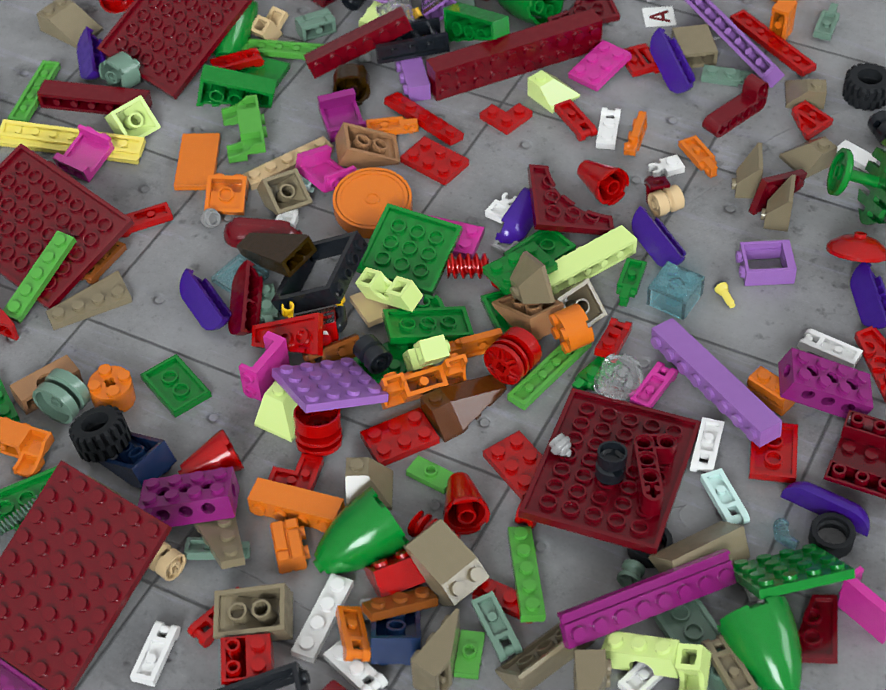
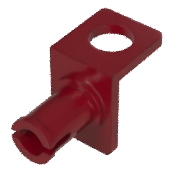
(655, 183)

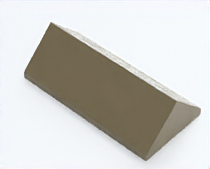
(707, 541)
(537, 661)

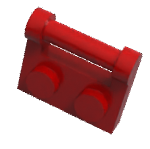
(637, 65)

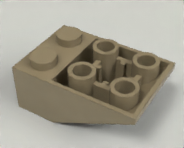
(435, 662)

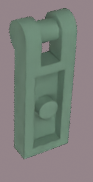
(496, 625)

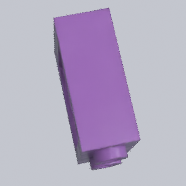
(766, 250)

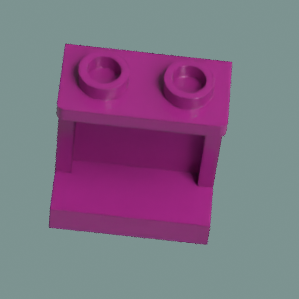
(339, 108)

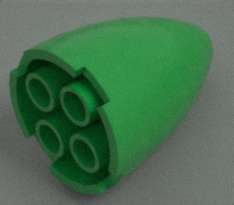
(525, 8)
(239, 33)
(359, 536)
(766, 643)

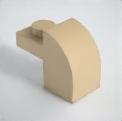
(270, 27)

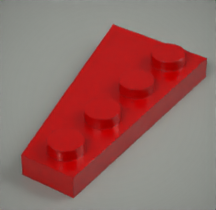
(302, 333)
(874, 353)

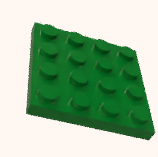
(411, 247)
(790, 571)

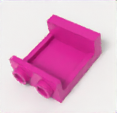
(85, 153)
(321, 169)
(259, 377)
(863, 606)

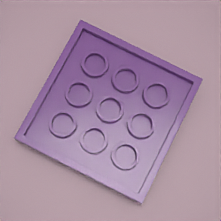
(329, 385)

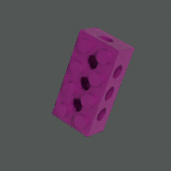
(824, 384)
(191, 497)

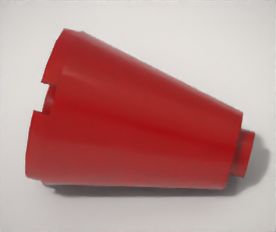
(603, 181)
(213, 454)
(464, 505)

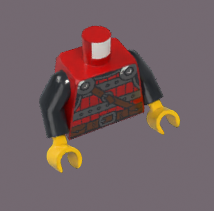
(333, 320)

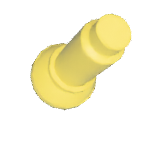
(721, 288)

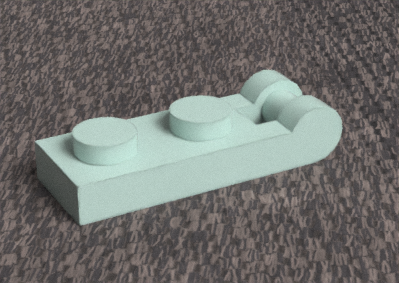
(724, 497)

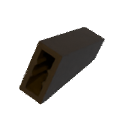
(277, 251)

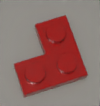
(506, 121)
(303, 476)

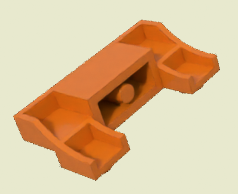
(413, 385)
(26, 444)

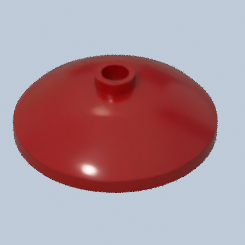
(857, 248)

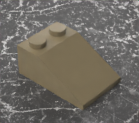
(66, 21)
(446, 563)
(254, 612)
(591, 670)

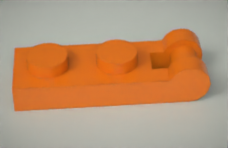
(353, 633)

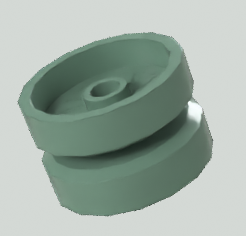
(61, 396)

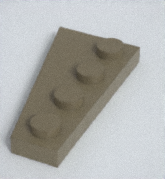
(93, 300)
(223, 540)

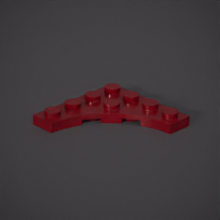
(604, 8)
(557, 211)

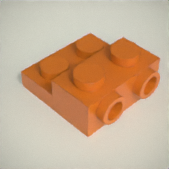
(227, 193)

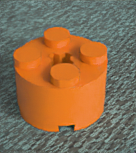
(571, 328)
(112, 387)

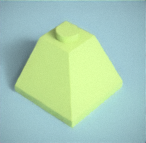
(549, 90)
(133, 119)
(277, 413)

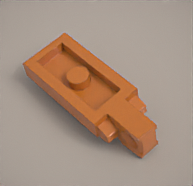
(393, 125)
(636, 136)
(699, 155)
(475, 344)

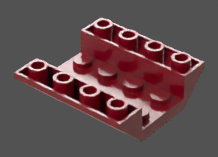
(860, 455)

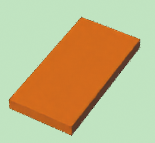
(196, 160)

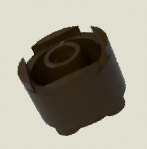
(355, 77)

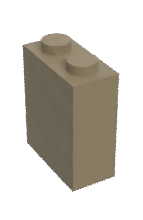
(696, 44)

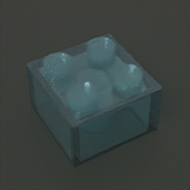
(675, 290)

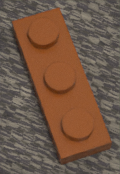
(399, 603)

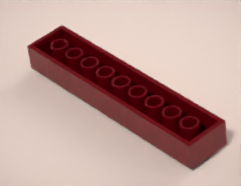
(513, 54)

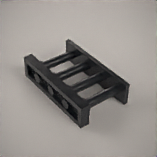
(421, 41)

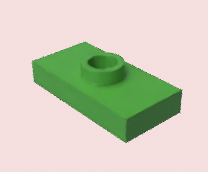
(429, 474)
(469, 654)

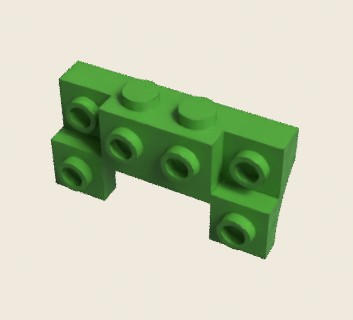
(250, 122)

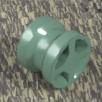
(631, 572)

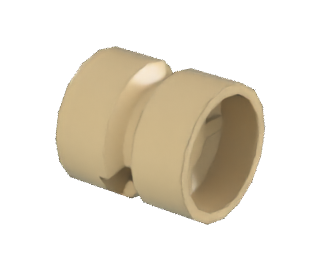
(666, 201)
(168, 562)

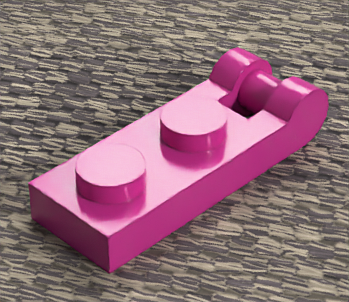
(654, 385)

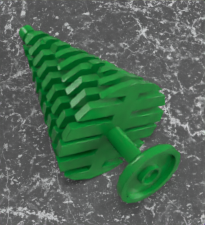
(842, 172)

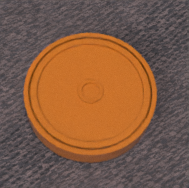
(364, 195)

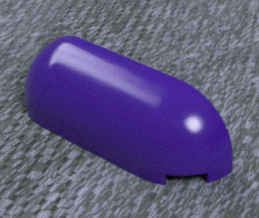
(88, 55)
(671, 62)
(517, 219)
(656, 239)
(869, 296)
(203, 301)
(824, 501)

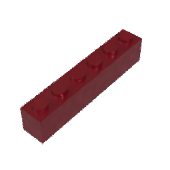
(357, 42)
(87, 97)

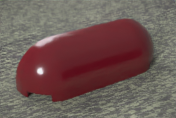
(240, 227)
(245, 300)

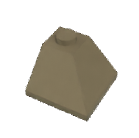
(811, 90)
(810, 156)
(749, 174)
(284, 192)
(779, 207)
(531, 281)
(586, 297)
(366, 472)

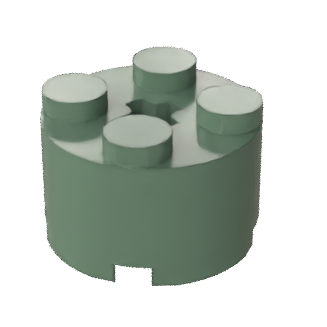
(120, 71)

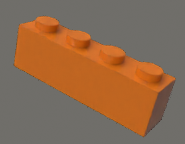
(289, 502)

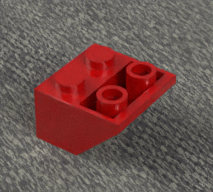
(393, 574)
(245, 657)

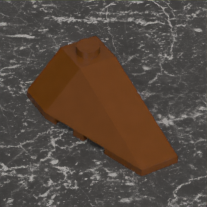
(457, 405)

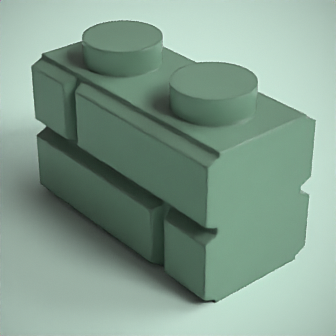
(315, 24)

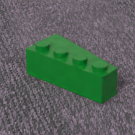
(474, 23)
(230, 87)

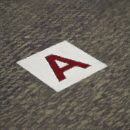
(659, 16)

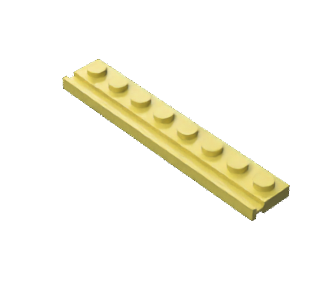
(58, 139)

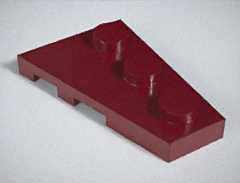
(770, 185)
(820, 630)

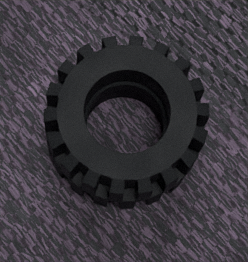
(865, 86)
(100, 433)

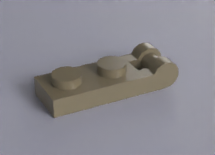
(729, 666)

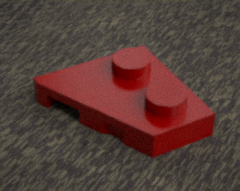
(810, 119)

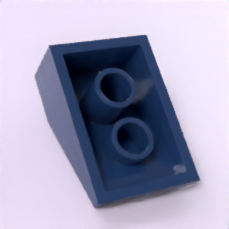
(141, 460)
(395, 639)

